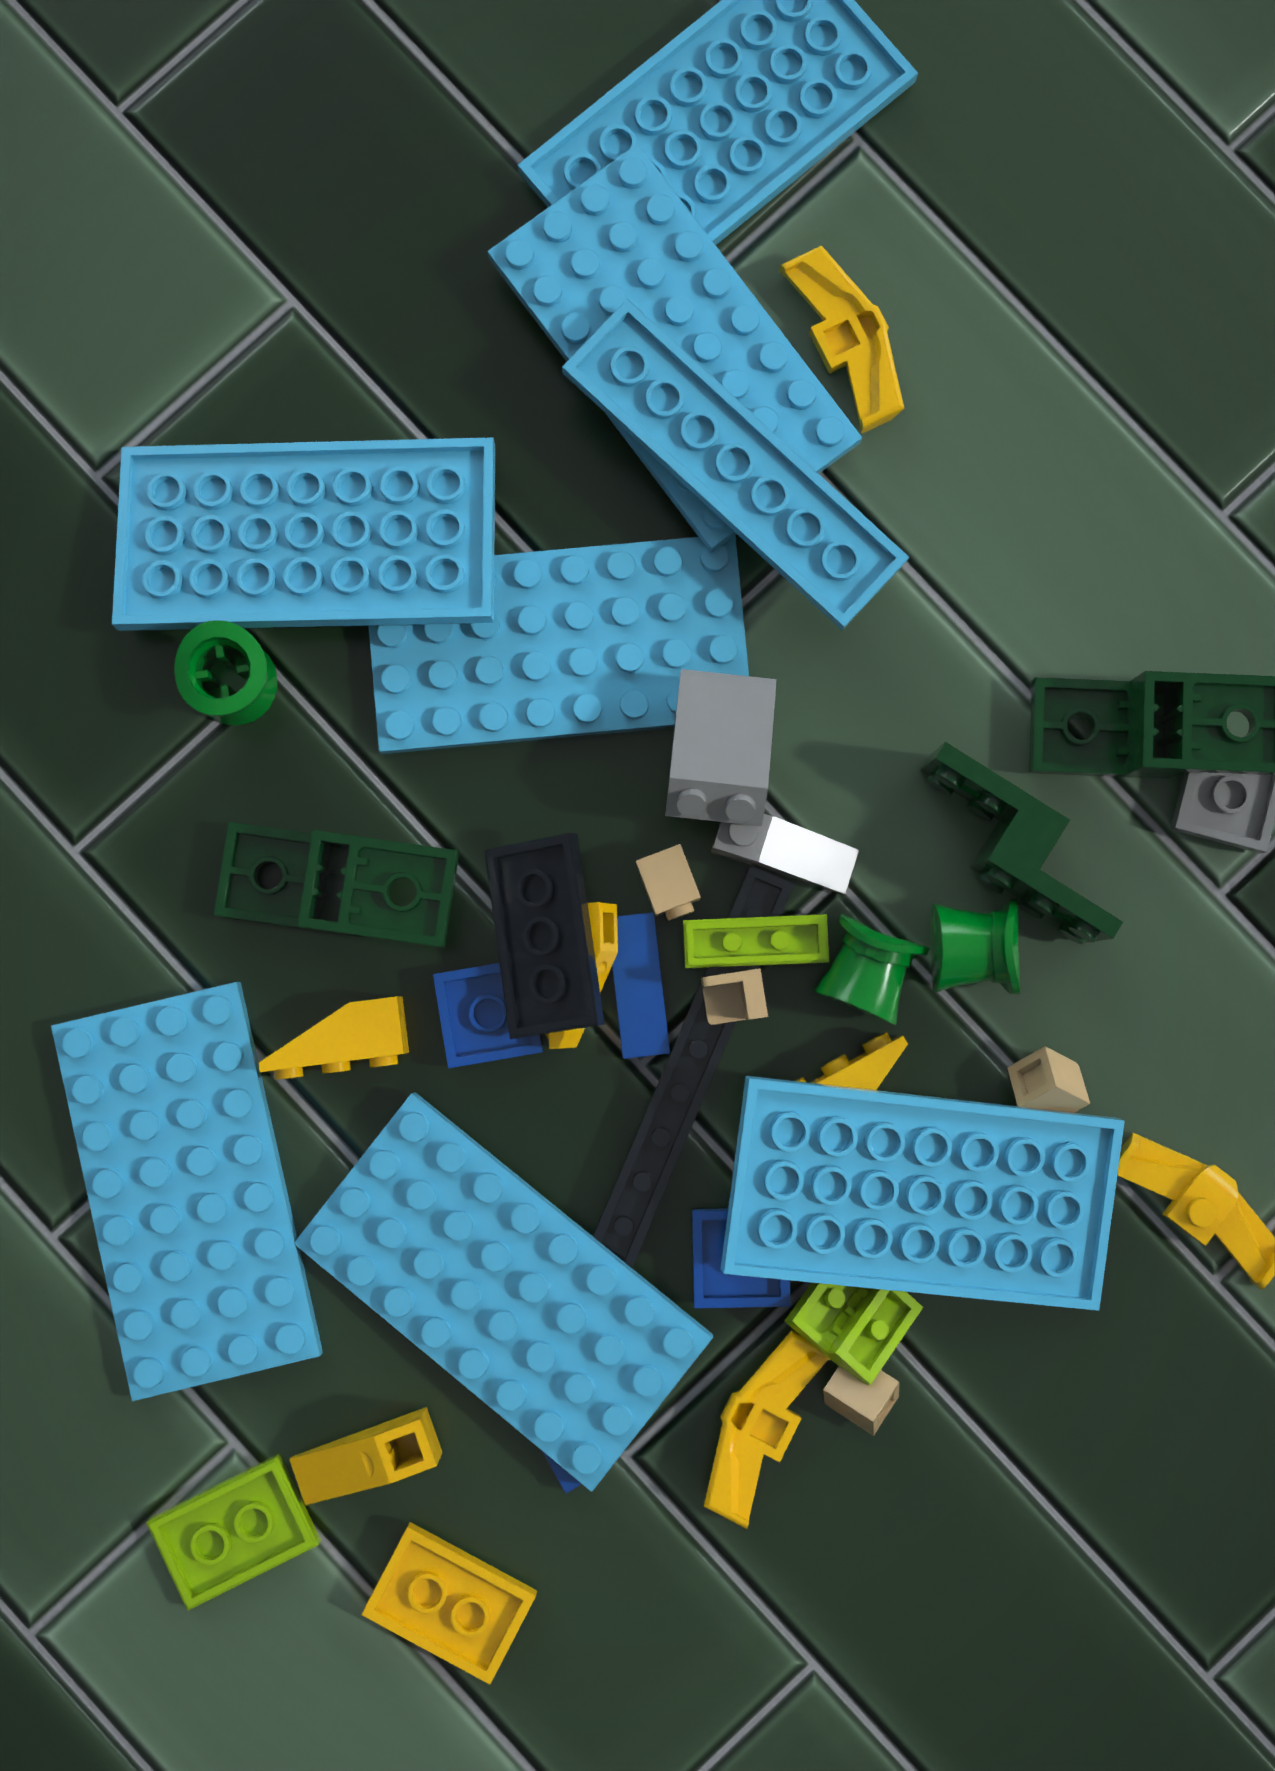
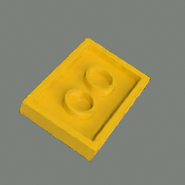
(449, 1603)

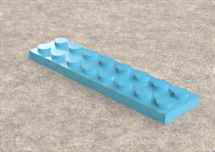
(734, 464)

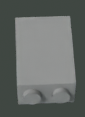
(721, 747)

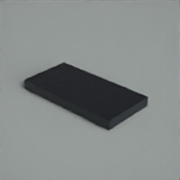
(544, 936)

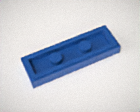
(639, 988)

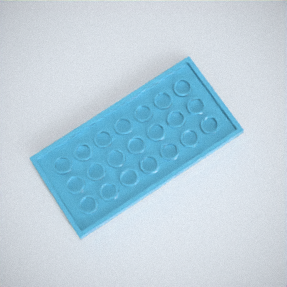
(734, 106)
(637, 241)
(306, 534)
(573, 649)
(186, 1191)
(921, 1194)
(503, 1290)

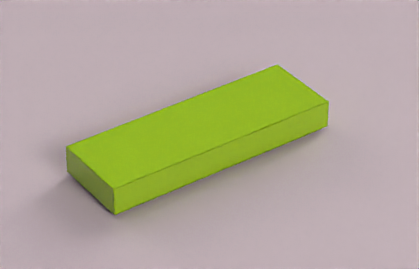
(755, 941)

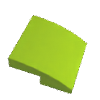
(854, 1324)

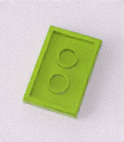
(233, 1531)

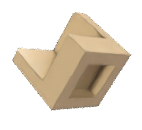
(734, 996)
(1048, 1082)
(860, 1402)

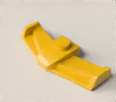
(849, 335)
(1202, 1204)
(759, 1424)

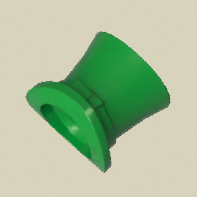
(225, 673)
(975, 947)
(869, 970)

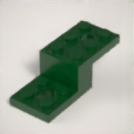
(1153, 725)
(1018, 845)
(337, 883)

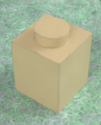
(668, 882)

